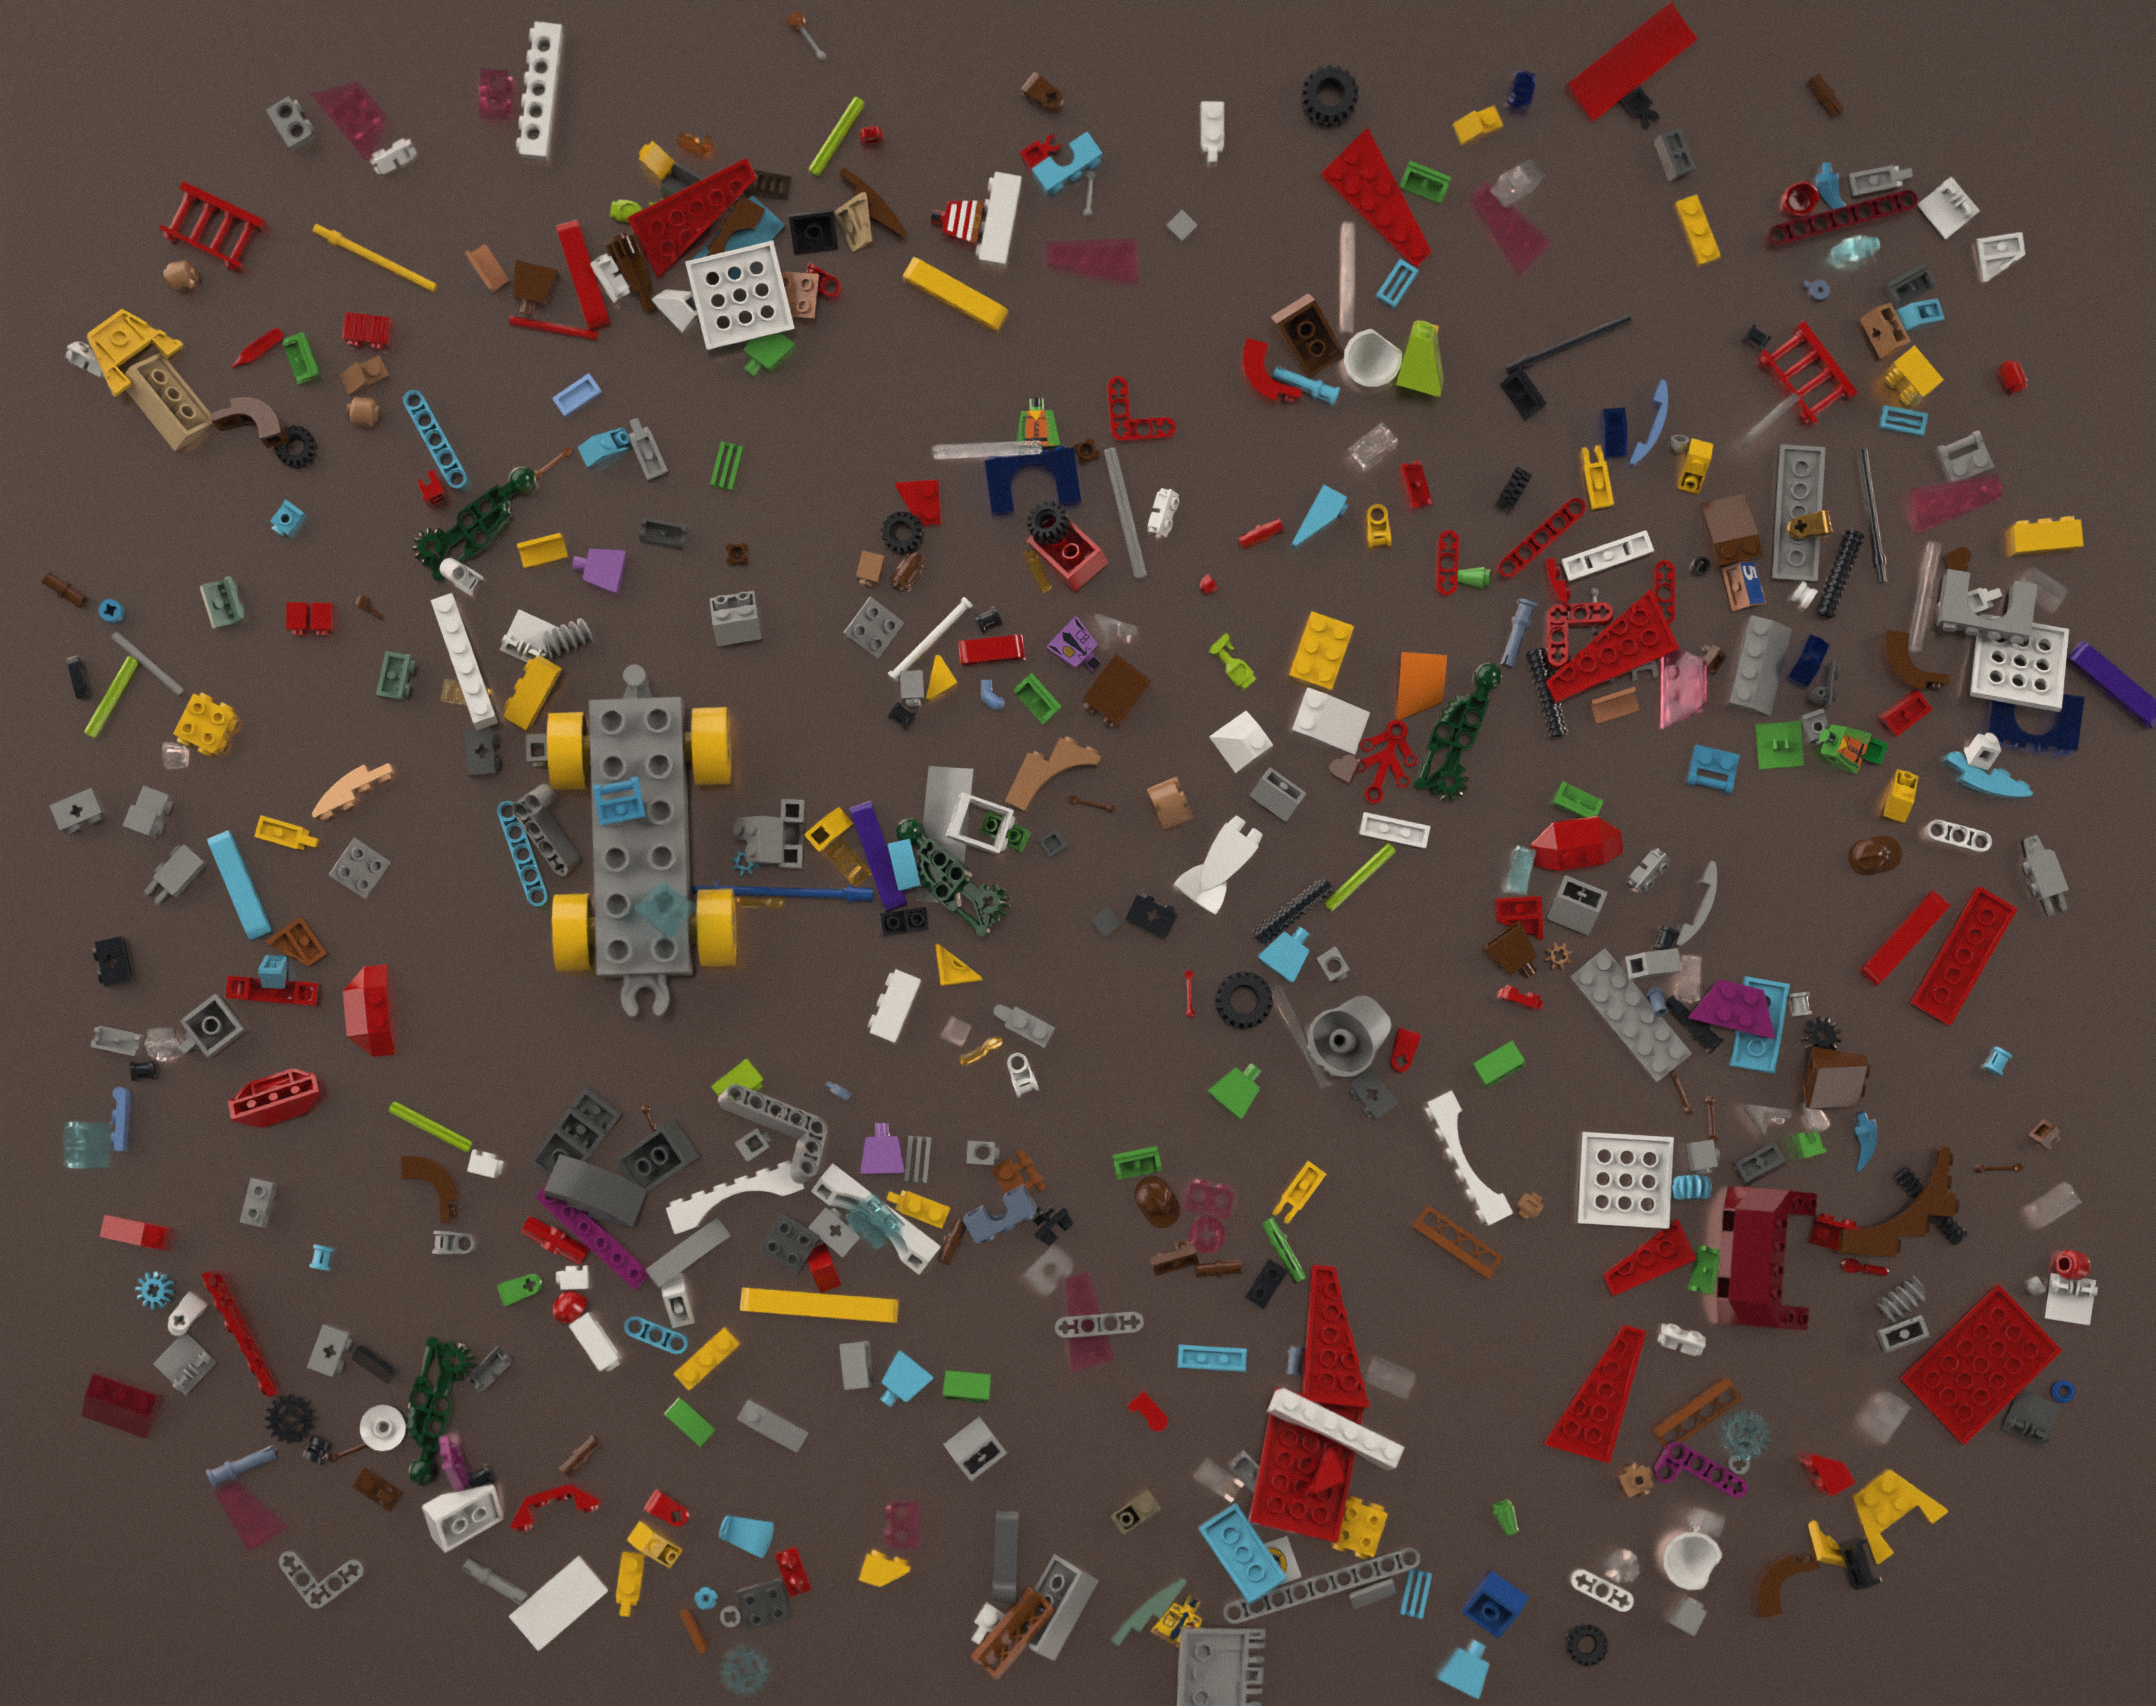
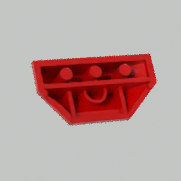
(1577, 844)
(370, 1011)
(274, 1098)

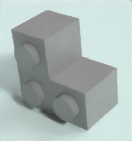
(149, 812)
(762, 836)

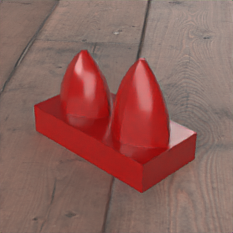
(793, 1571)

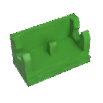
(1425, 182)
(301, 358)
(1037, 699)
(1577, 801)
(1499, 1064)
(1809, 1146)
(1137, 1163)
(1705, 1270)
(966, 1387)

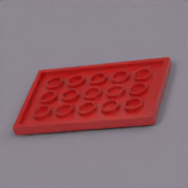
(1980, 1364)
(1287, 1471)

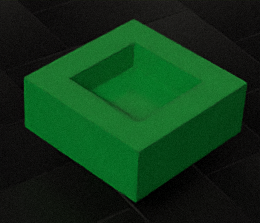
(1875, 751)

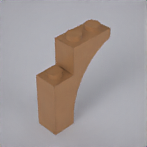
(1037, 771)

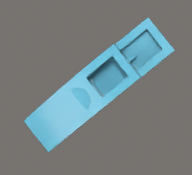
(1995, 783)

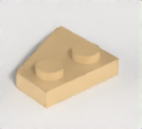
(855, 221)

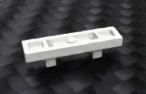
(1607, 555)

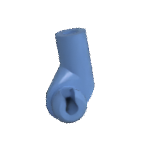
(988, 697)

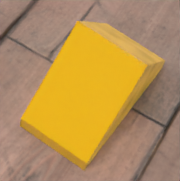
(940, 680)

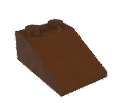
(1308, 335)
(1731, 531)

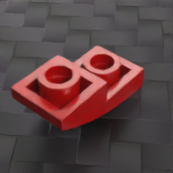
(1559, 589)

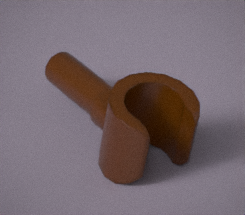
(362, 603)

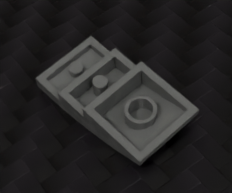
(578, 1131)
(595, 1191)

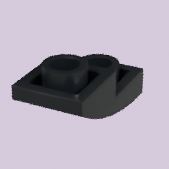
(903, 921)

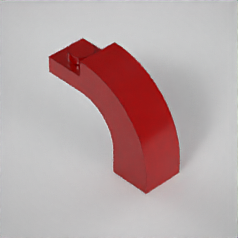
(1259, 380)

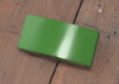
(1016, 836)
(689, 1422)

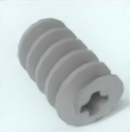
(567, 636)
(1901, 1301)

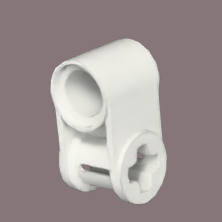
(462, 577)
(1022, 1076)
(188, 1311)

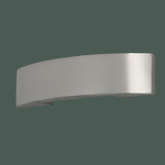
(1710, 880)
(687, 1252)

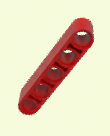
(582, 274)
(1549, 531)
(1905, 938)

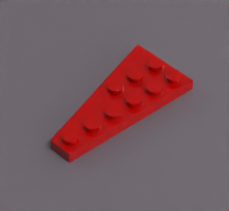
(1596, 1412)

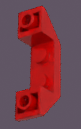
(525, 1517)

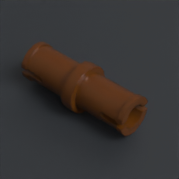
(1826, 95)
(64, 589)
(952, 1241)
(1218, 1268)
(580, 1457)

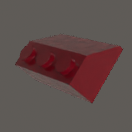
(120, 1405)

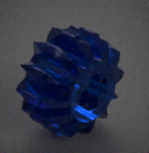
(1521, 89)

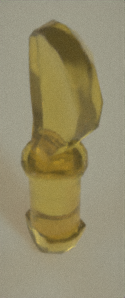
(771, 902)
(989, 1045)

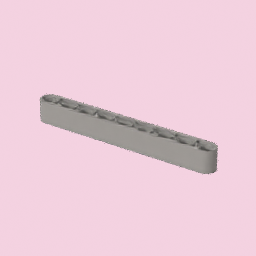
(1333, 1585)

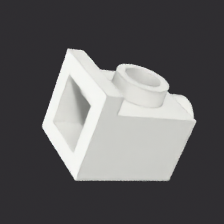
(1986, 747)
(485, 1164)
(573, 1278)

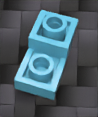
(904, 864)

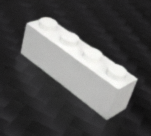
(1000, 219)

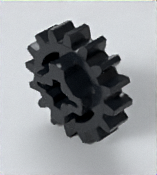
(289, 1429)

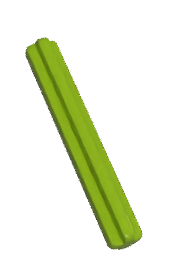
(836, 136)
(111, 697)
(1360, 877)
(430, 1126)

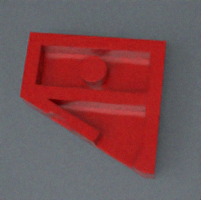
(922, 500)
(1523, 908)

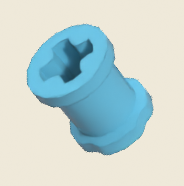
(1998, 1061)
(325, 1258)

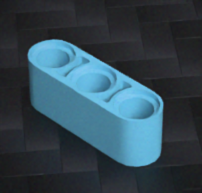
(645, 1332)

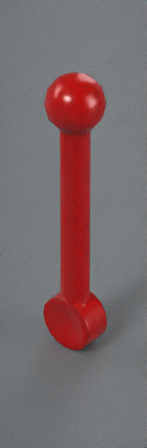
(1189, 975)

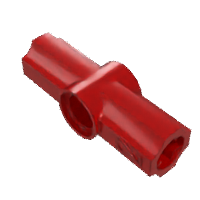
(555, 1240)

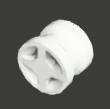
(1804, 595)

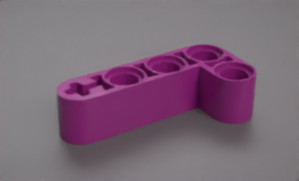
(1703, 1472)

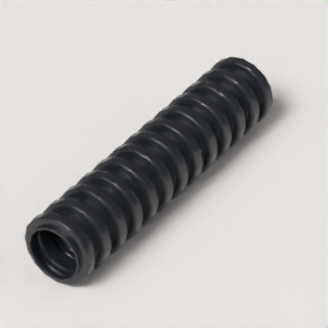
(1840, 573)
(1552, 711)
(1293, 910)
(1946, 1224)

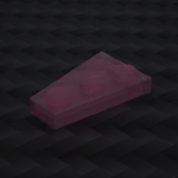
(249, 1517)

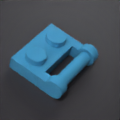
(1716, 762)
(620, 808)

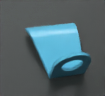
(748, 1534)

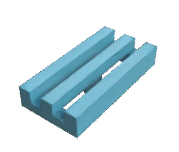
(1387, 299)
(1884, 417)
(1416, 1591)

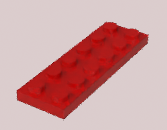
(1963, 955)

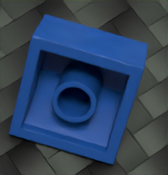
(1495, 1604)

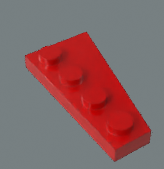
(1657, 1257)

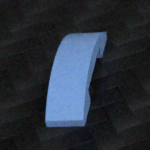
(1660, 399)

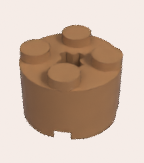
(1170, 803)

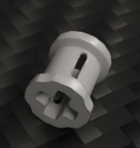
(1800, 1004)

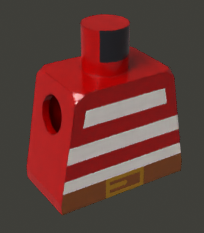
(960, 221)

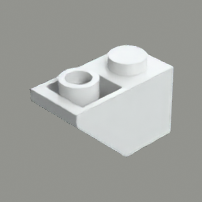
(678, 307)

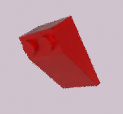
(1073, 558)

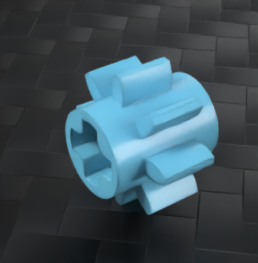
(738, 861)

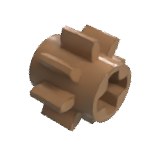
(1565, 953)
(1529, 1205)

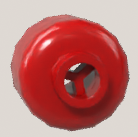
(2073, 1265)

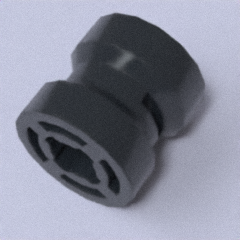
(317, 1450)

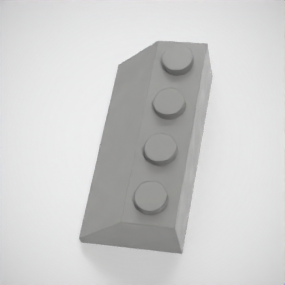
(1759, 665)
(1068, 1592)

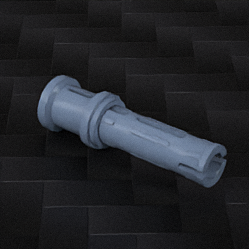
(1521, 623)
(230, 1470)

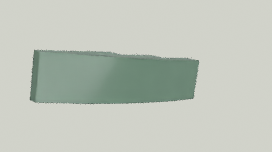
(1156, 1605)

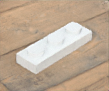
(1394, 830)

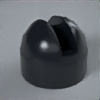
(1704, 565)

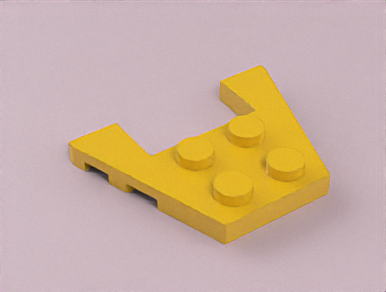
(121, 339)
(1887, 1501)

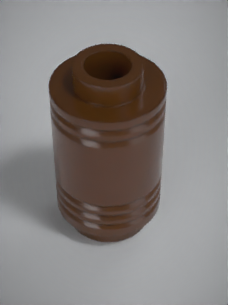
(908, 571)

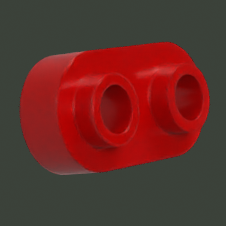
(1531, 1000)

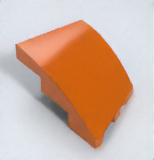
(1420, 683)

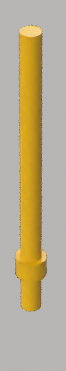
(335, 238)

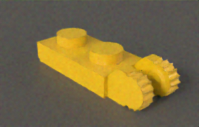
(1597, 480)
(1300, 1190)

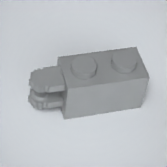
(175, 873)
(1025, 1025)

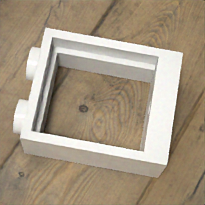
(958, 816)
(596, 1342)

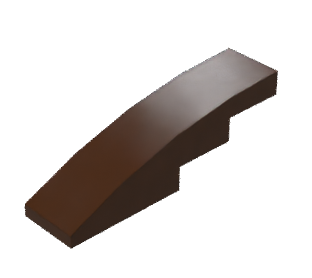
(879, 210)

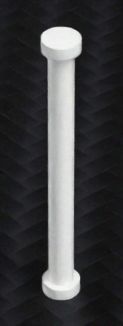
(930, 639)

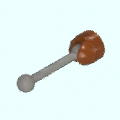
(797, 22)

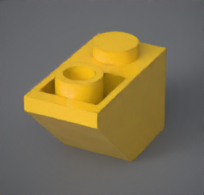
(656, 161)
(1695, 466)
(1901, 796)
(828, 829)
(654, 1544)
(880, 1570)

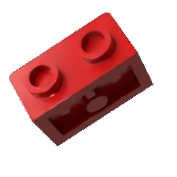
(1826, 1231)

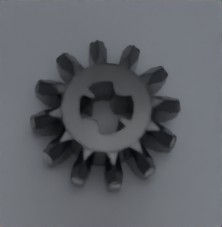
(1829, 1031)

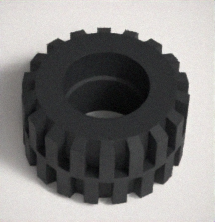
(1334, 77)
(1224, 1006)

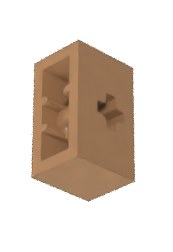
(1885, 330)

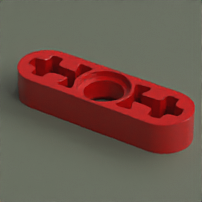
(1669, 576)
(1441, 579)

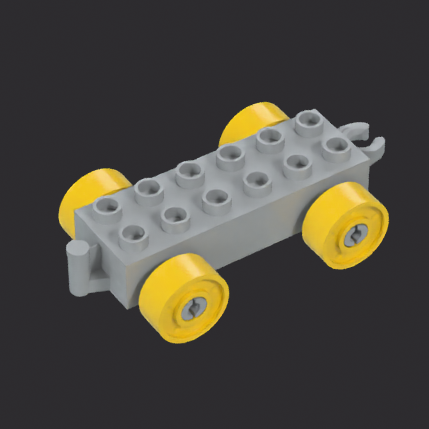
(630, 857)

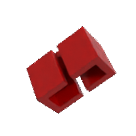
(299, 616)

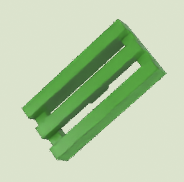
(731, 447)

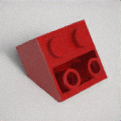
(1830, 1474)

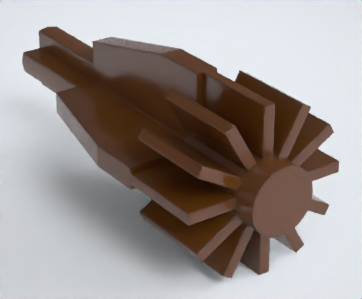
(629, 258)

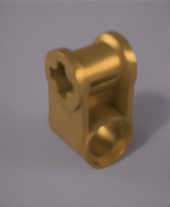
(1813, 525)

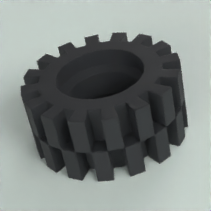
(308, 450)
(1514, 488)
(1041, 514)
(889, 531)
(1594, 1657)

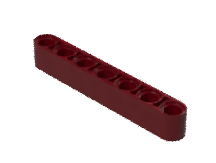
(1850, 212)

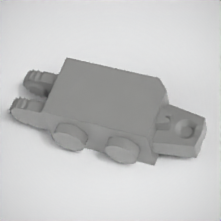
(2045, 874)

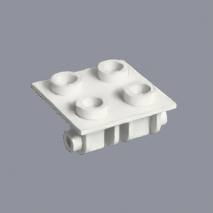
(1948, 208)
(526, 637)
(2070, 1299)

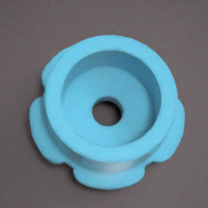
(699, 1598)

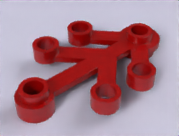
(1387, 757)

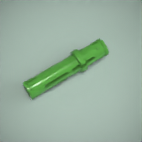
(1297, 1274)

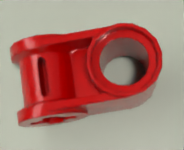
(824, 280)
(1405, 1046)
(663, 1507)

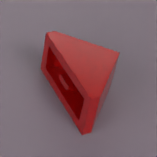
(823, 1268)
(1327, 1475)

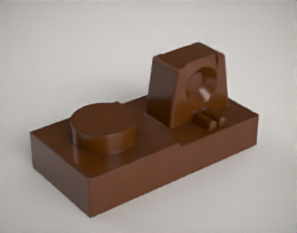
(1182, 1257)
(377, 1489)

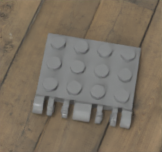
(1217, 1668)

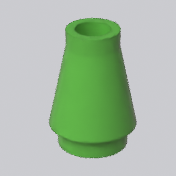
(1475, 577)
(1505, 1515)

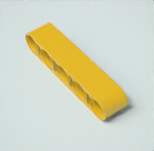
(955, 293)

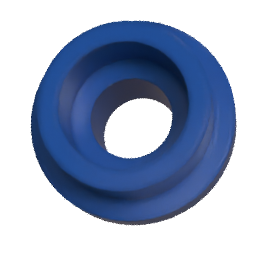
(2070, 1391)

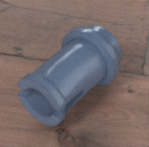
(1656, 996)
(1295, 1360)

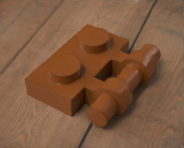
(1010, 1178)

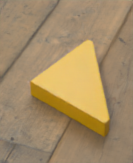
(952, 970)
(1825, 1547)

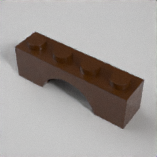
(744, 216)

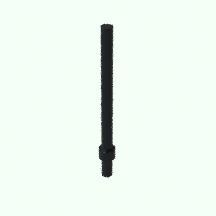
(1528, 360)
(1878, 559)

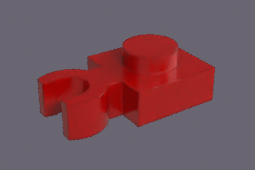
(871, 135)
(1037, 153)

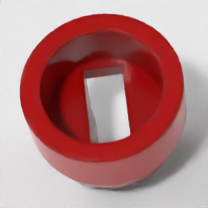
(1208, 585)

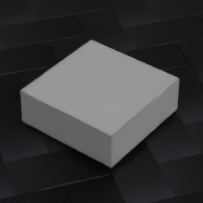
(1181, 225)

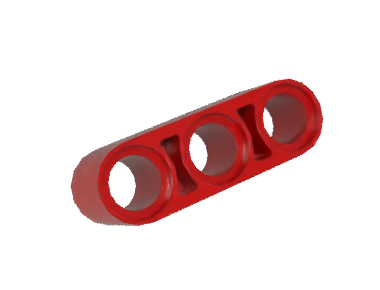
(991, 649)

